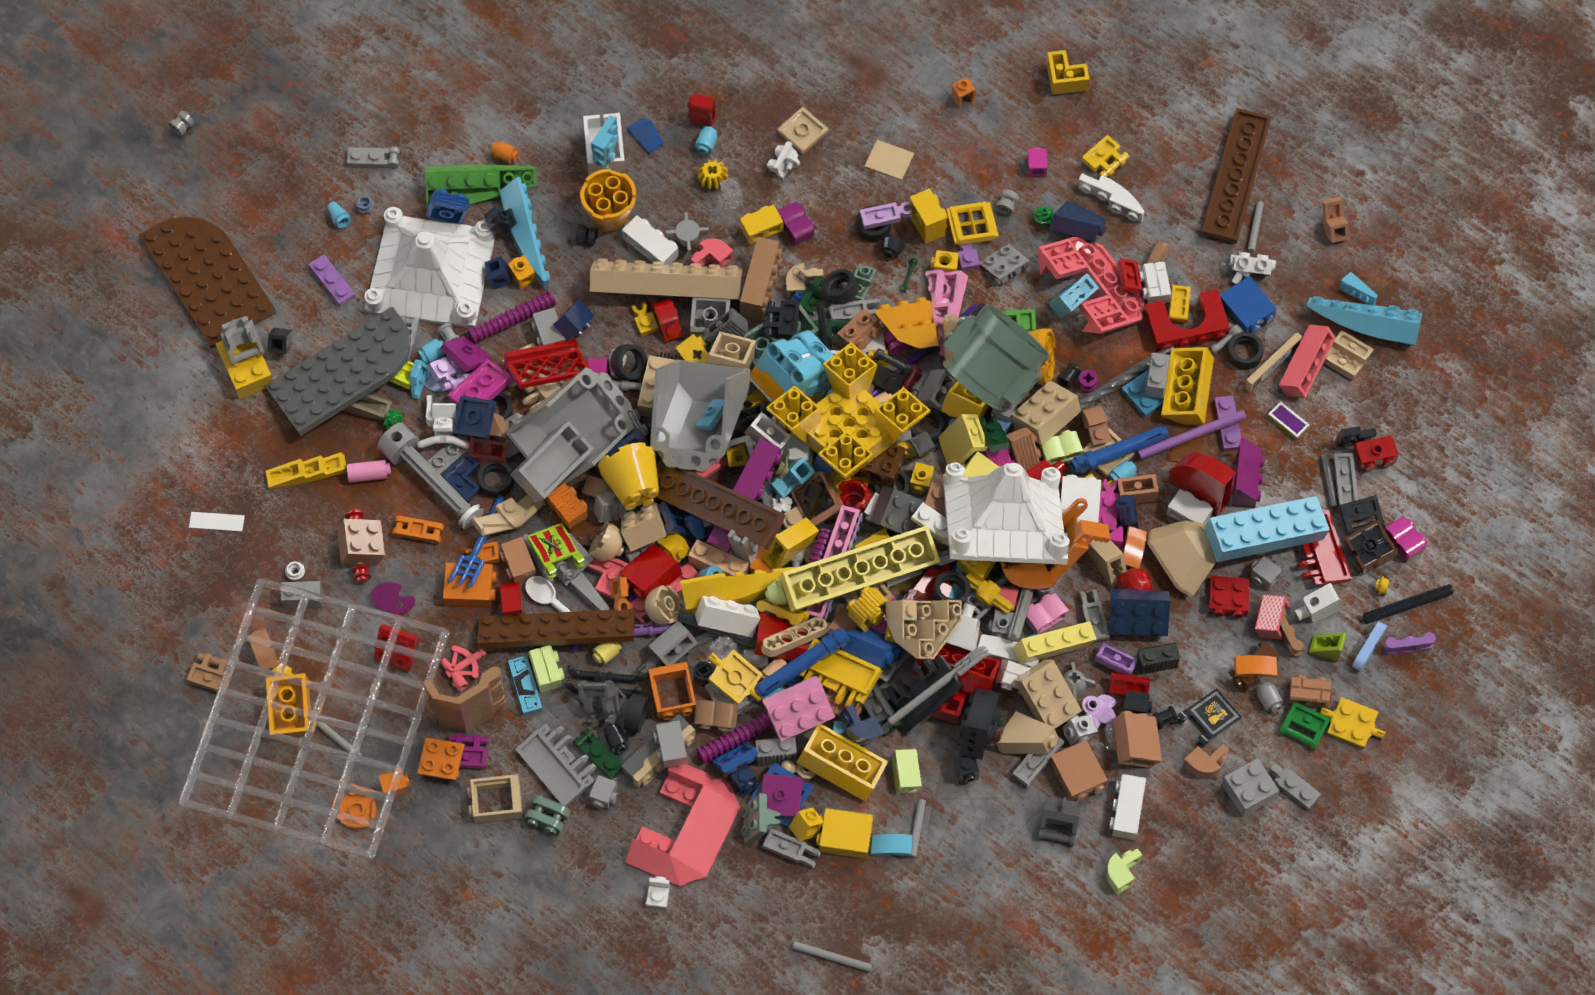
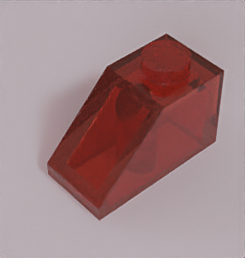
(488, 448)

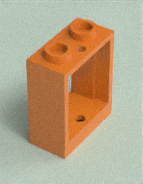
(669, 673)

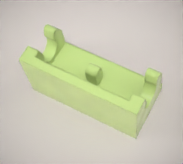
(906, 771)

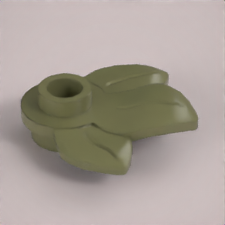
(782, 469)

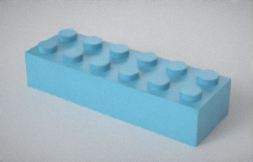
(1266, 529)

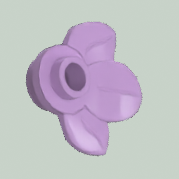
(1102, 711)

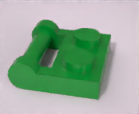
(1307, 720)

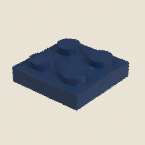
(474, 417)

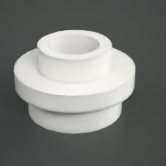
(295, 566)

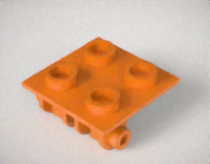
(441, 759)

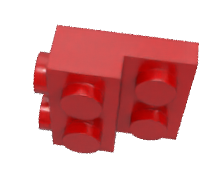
(1228, 596)

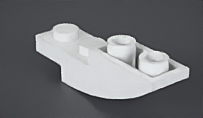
(1119, 198)
(936, 522)

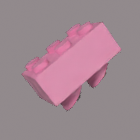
(798, 708)

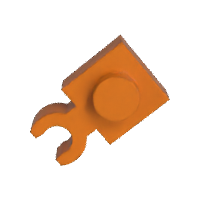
(488, 553)

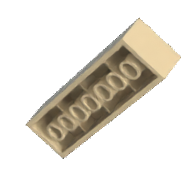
(666, 279)

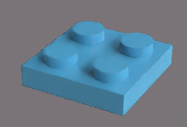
(1136, 394)

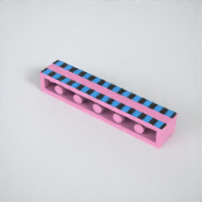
(841, 541)

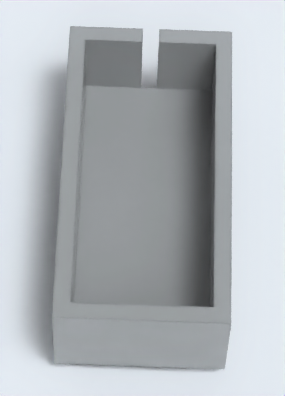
(551, 462)

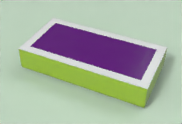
(1288, 420)

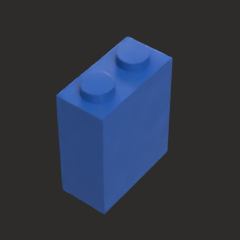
(1248, 306)
(872, 647)

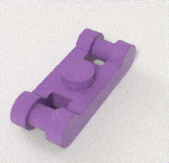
(1409, 644)

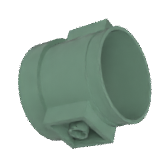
(994, 357)

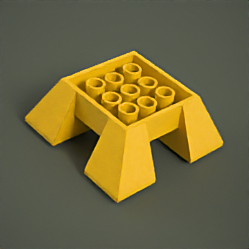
(849, 423)

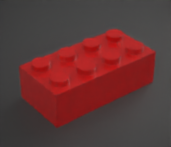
(981, 675)

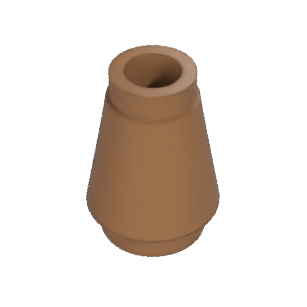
(1158, 252)

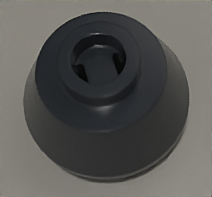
(892, 246)

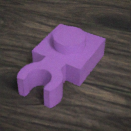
(968, 257)

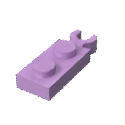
(884, 214)

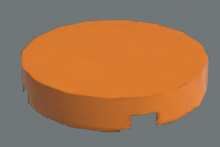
(359, 806)

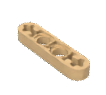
(796, 639)

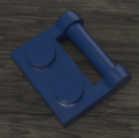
(674, 520)

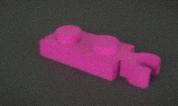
(1107, 505)

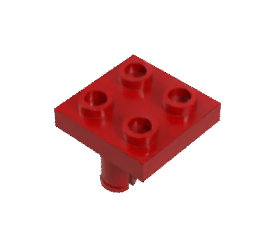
(403, 639)

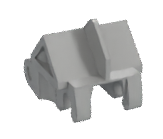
(237, 333)

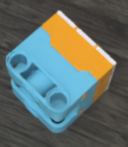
(793, 364)

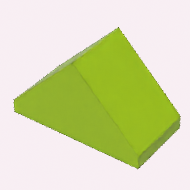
(1328, 645)

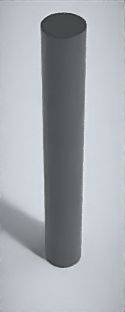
(1329, 481)

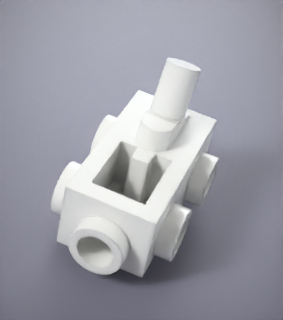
(1245, 265)

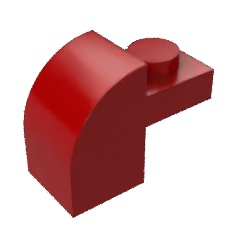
(667, 318)

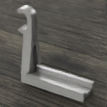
(743, 548)

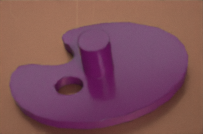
(387, 595)

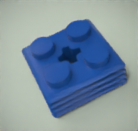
(447, 207)

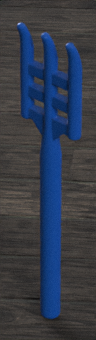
(472, 558)

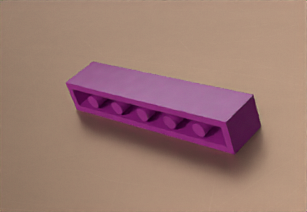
(750, 484)

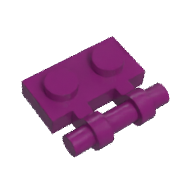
(475, 756)

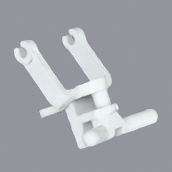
(442, 421)

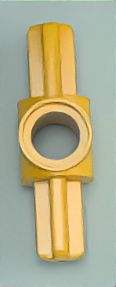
(989, 593)

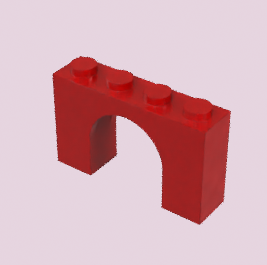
(1166, 334)

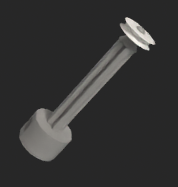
(400, 445)

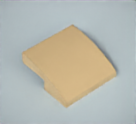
(1347, 355)

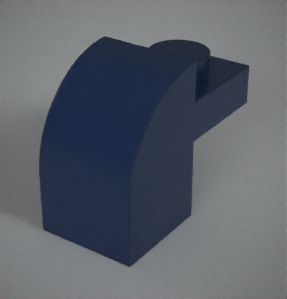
(860, 731)

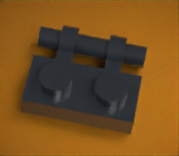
(788, 319)

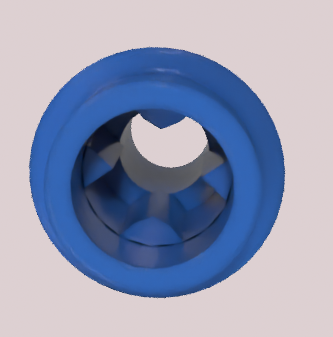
(695, 526)

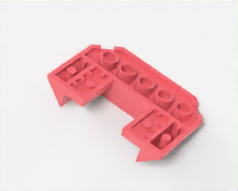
(1109, 305)
(702, 835)

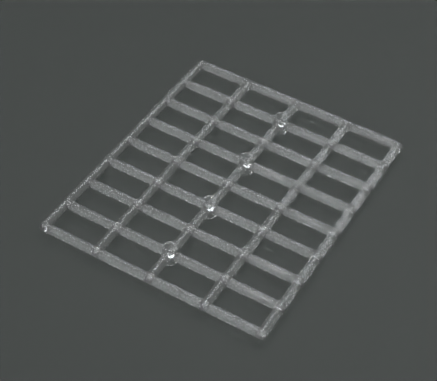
(305, 742)

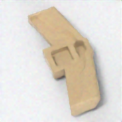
(508, 516)

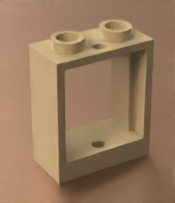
(492, 783)

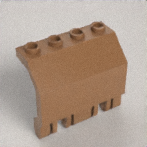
(469, 708)

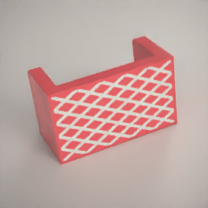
(1270, 616)

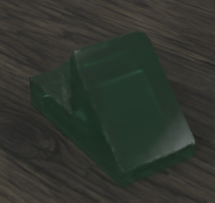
(833, 327)

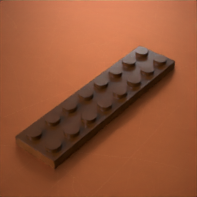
(1236, 175)
(718, 505)
(556, 628)

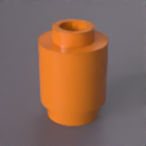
(504, 152)

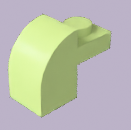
(1118, 870)

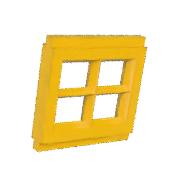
(988, 220)

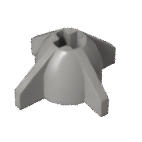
(687, 233)
(1077, 681)

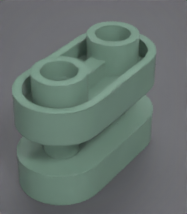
(537, 818)

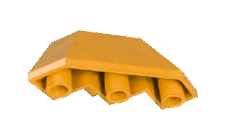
(910, 322)

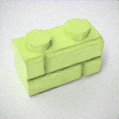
(546, 668)

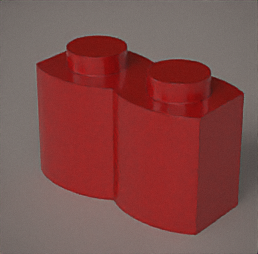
(702, 110)

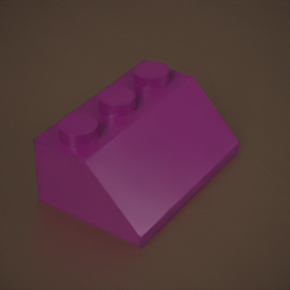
(1247, 475)

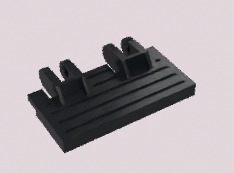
(917, 686)

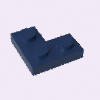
(459, 475)

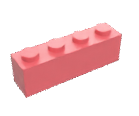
(1307, 361)

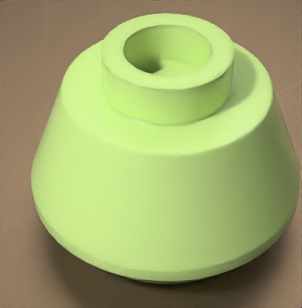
(776, 593)

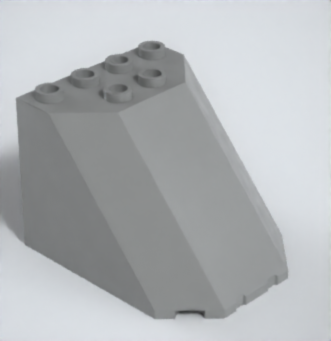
(680, 398)
(590, 405)

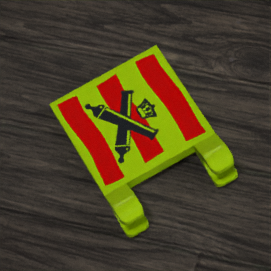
(554, 546)

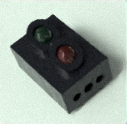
(981, 724)

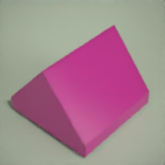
(1117, 537)

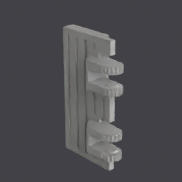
(553, 764)

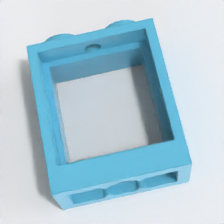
(1073, 295)

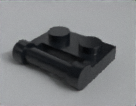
(886, 377)
(1358, 510)

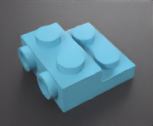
(604, 143)

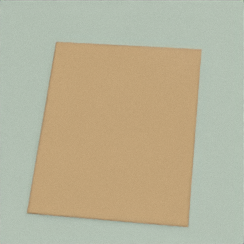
(889, 159)

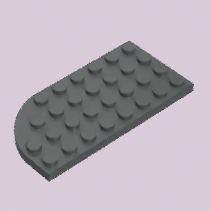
(342, 371)

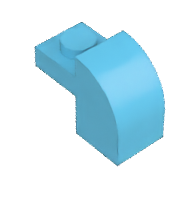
(798, 473)

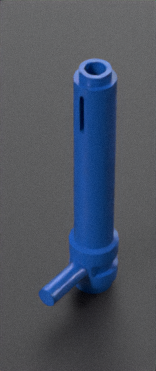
(1092, 460)
(828, 645)

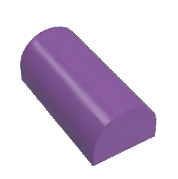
(1116, 660)

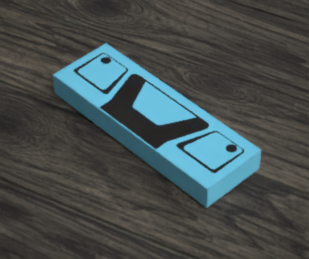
(525, 685)

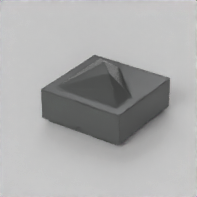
(922, 444)

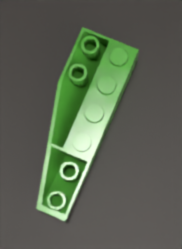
(476, 181)

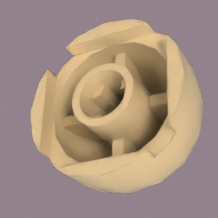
(607, 544)
(663, 605)

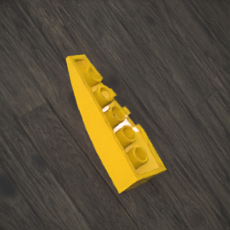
(738, 588)

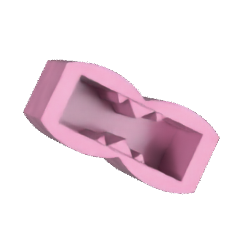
(1046, 613)

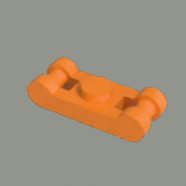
(417, 529)

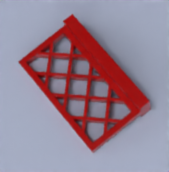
(545, 356)

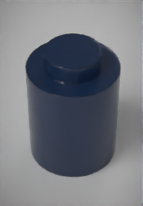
(1126, 510)

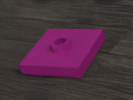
(465, 353)
(783, 793)

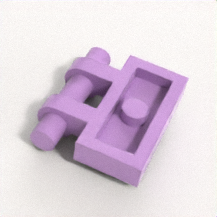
(444, 370)

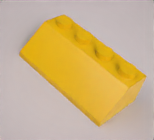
(1188, 385)
(842, 762)

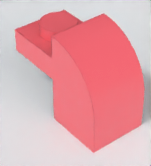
(713, 251)

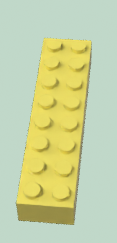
(859, 568)

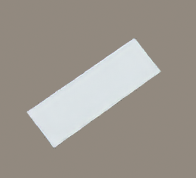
(216, 521)

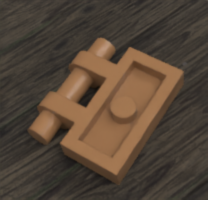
(205, 676)

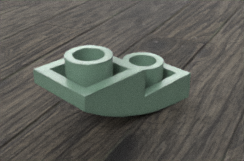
(865, 278)

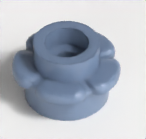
(362, 201)

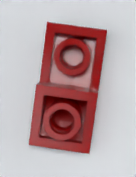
(511, 598)

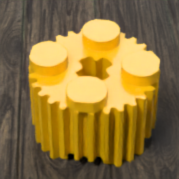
(868, 608)

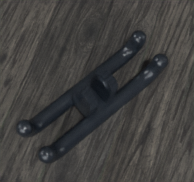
(602, 677)

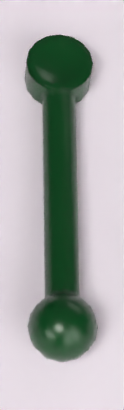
(904, 287)

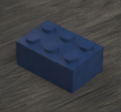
(1139, 612)

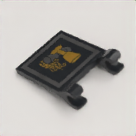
(1212, 714)

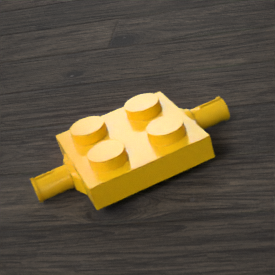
(735, 677)
(1352, 723)

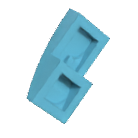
(891, 844)

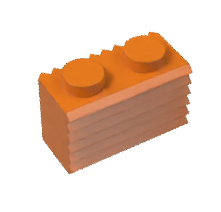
(567, 505)

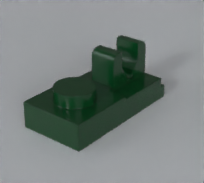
(809, 297)

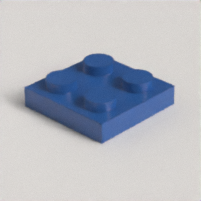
(730, 760)

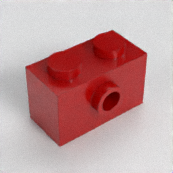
(1375, 453)

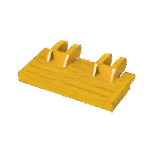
(845, 670)

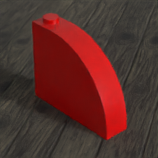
(1204, 478)

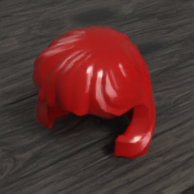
(855, 494)
(1134, 580)

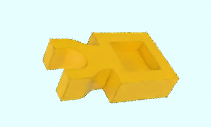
(645, 321)

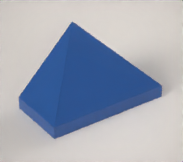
(646, 135)

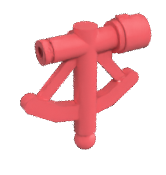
(454, 670)

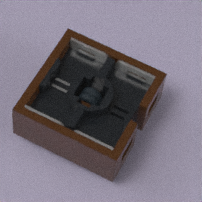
(1371, 547)

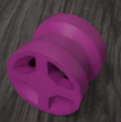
(1084, 384)

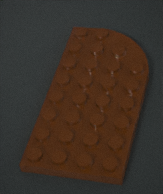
(206, 274)

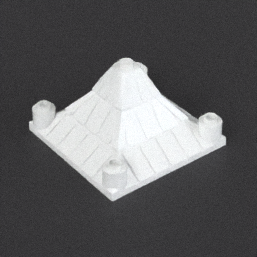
(430, 269)
(1004, 516)

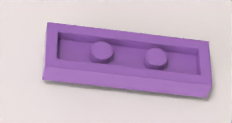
(332, 280)
(1230, 434)

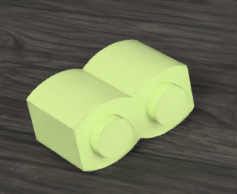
(1061, 447)

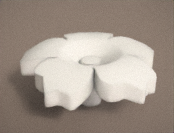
(782, 504)

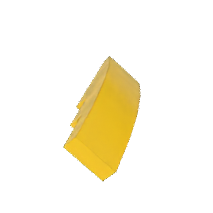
(306, 471)

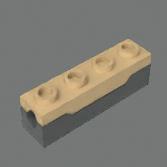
(645, 761)

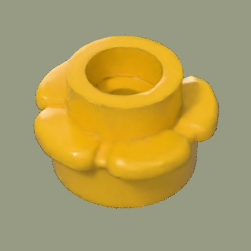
(1382, 585)

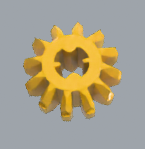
(712, 173)

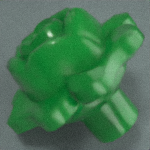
(1043, 215)
(392, 418)

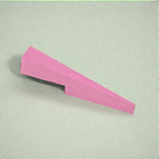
(947, 296)

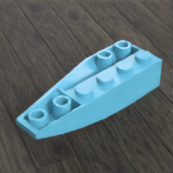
(524, 232)
(1373, 320)

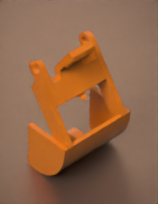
(1042, 575)

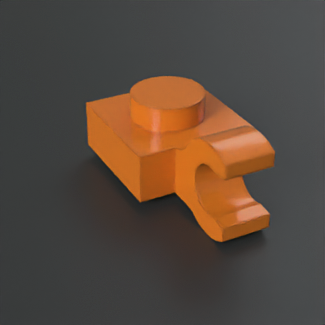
(619, 591)

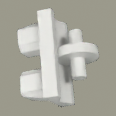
(786, 160)

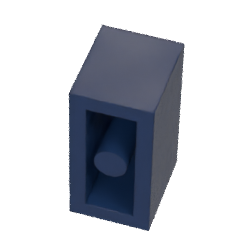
(574, 321)

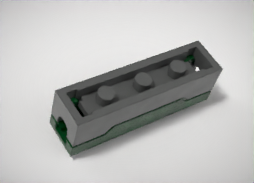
(880, 707)

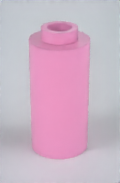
(368, 471)

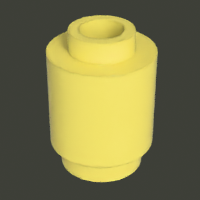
(606, 651)

